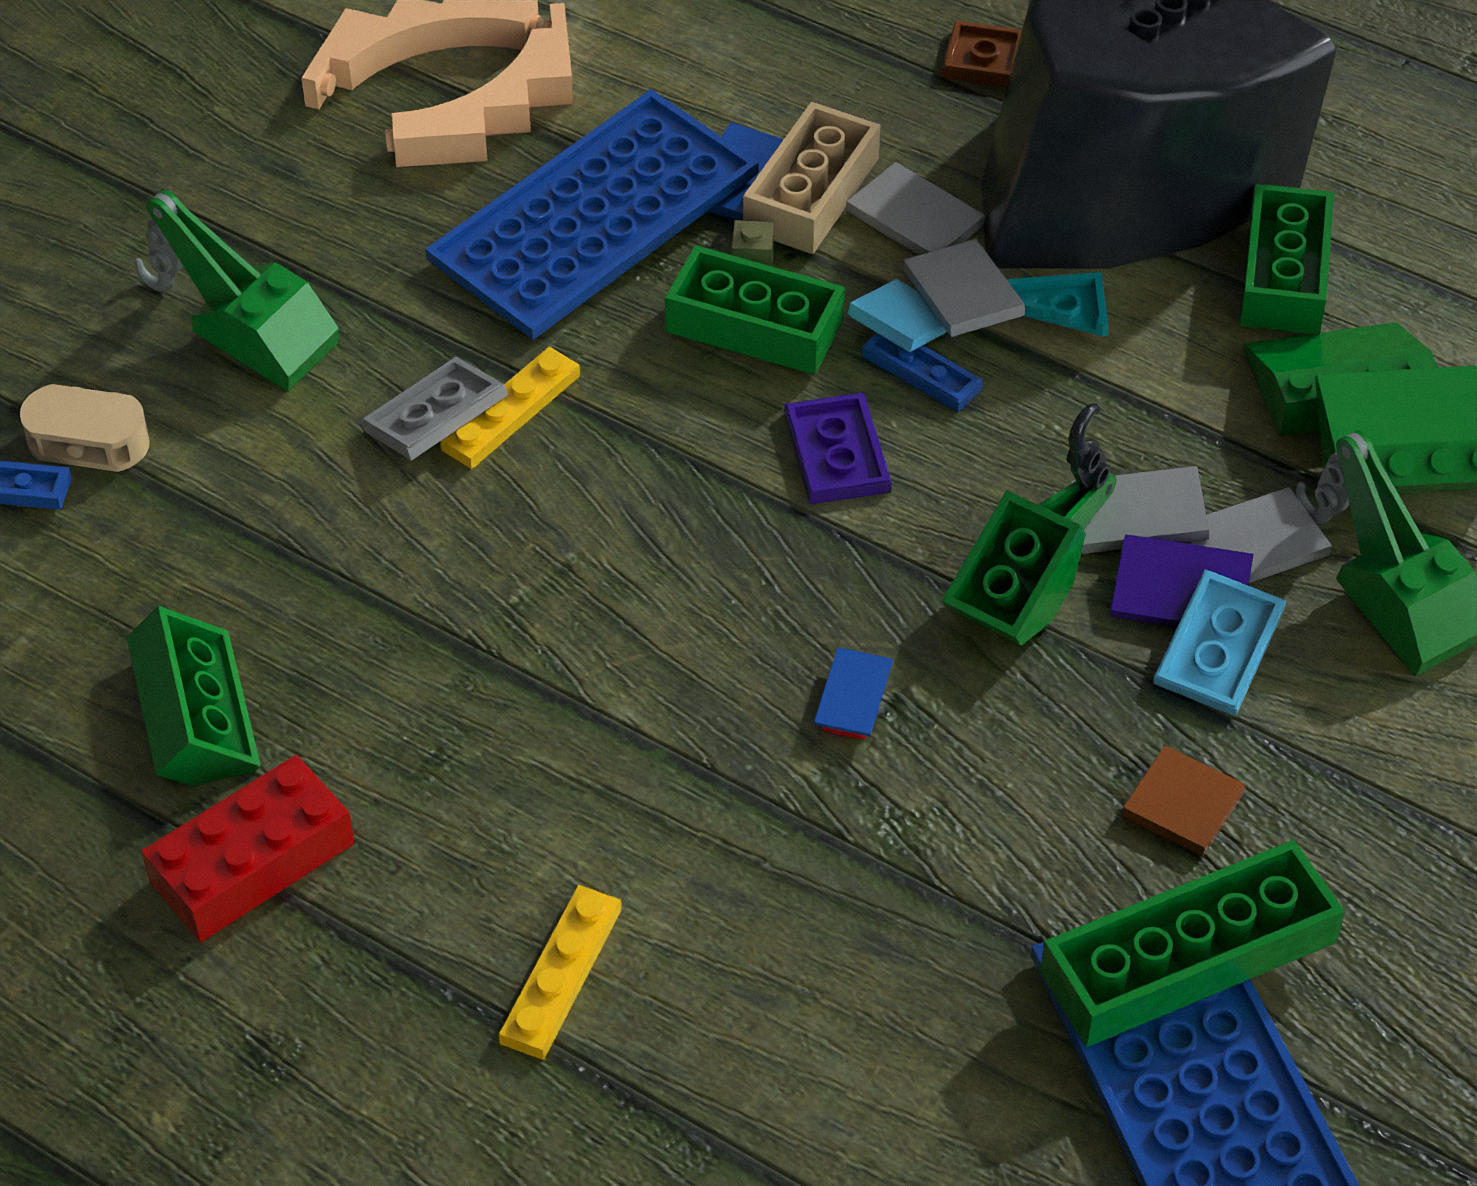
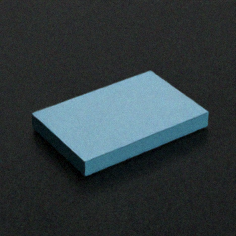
(1220, 642)

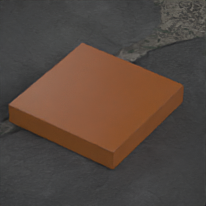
(980, 53)
(1183, 800)

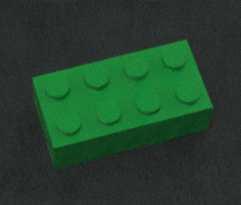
(1287, 259)
(754, 309)

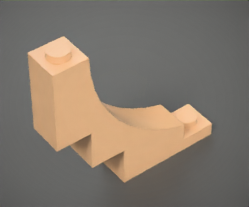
(369, 42)
(459, 127)

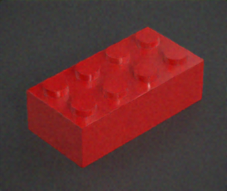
(248, 847)

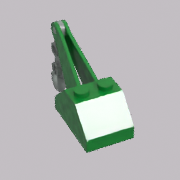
(250, 311)
(1404, 581)

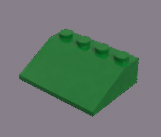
(1288, 367)
(1415, 419)

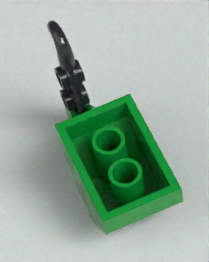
(1032, 550)

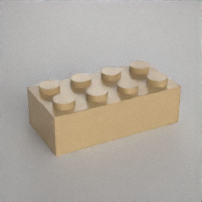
(813, 176)

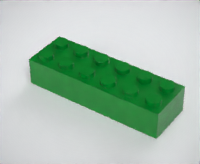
(1190, 942)

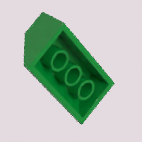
(191, 699)

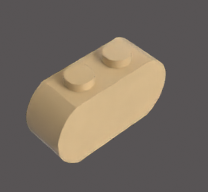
(85, 427)

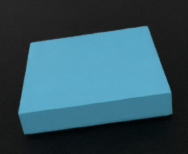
(898, 315)

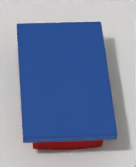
(853, 693)

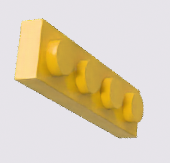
(527, 395)
(560, 972)

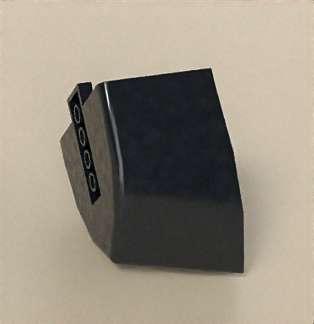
(1146, 127)

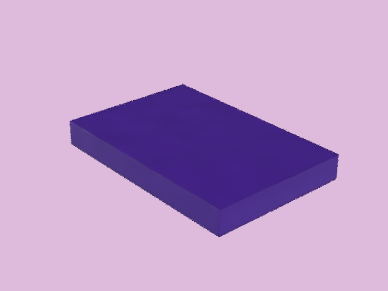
(837, 448)
(1161, 576)

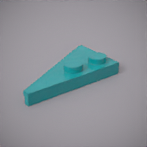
(1065, 300)

